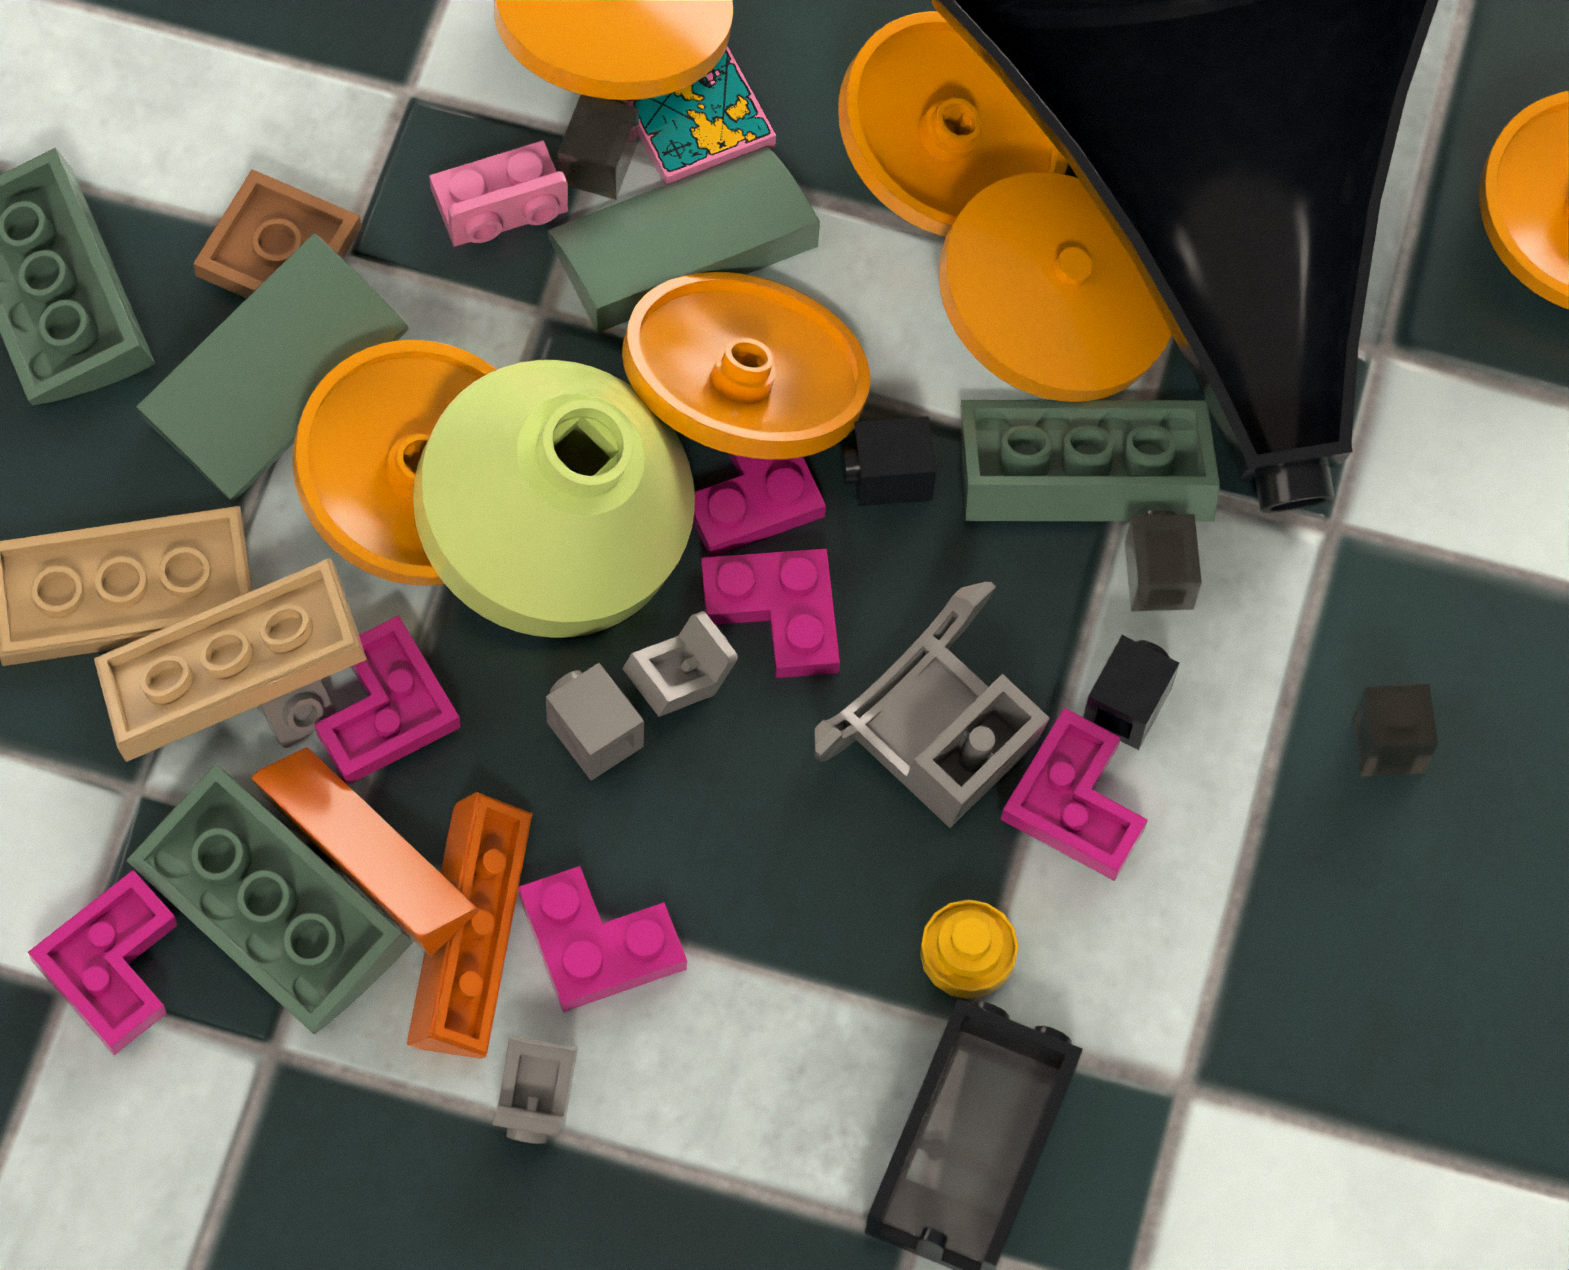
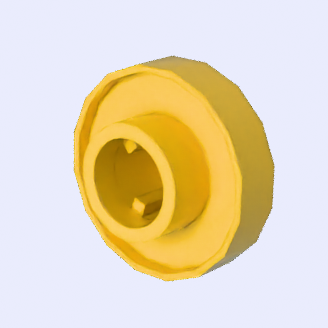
(969, 949)

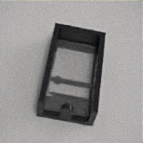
(973, 1138)

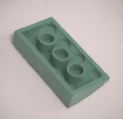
(710, 221)
(59, 289)
(248, 382)
(1087, 459)
(268, 900)

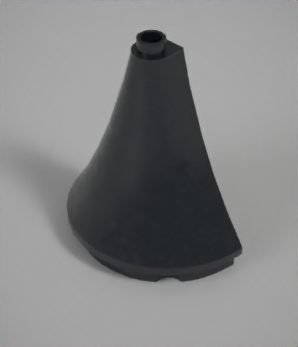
(1242, 179)

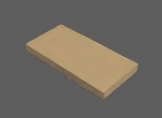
(116, 582)
(228, 659)

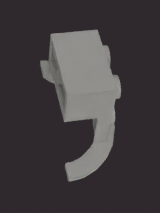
(939, 720)

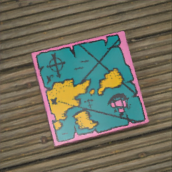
(703, 123)

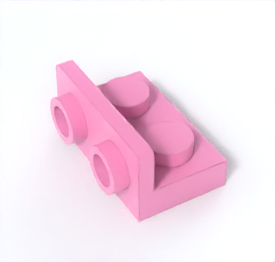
(500, 194)

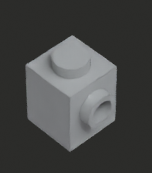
(594, 720)

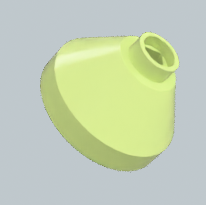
(526, 532)

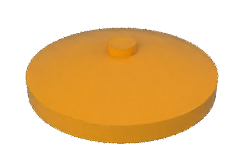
(616, 44)
(934, 122)
(1528, 197)
(1048, 291)
(745, 365)
(363, 447)

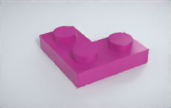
(757, 504)
(787, 591)
(401, 711)
(1059, 799)
(592, 957)
(91, 959)

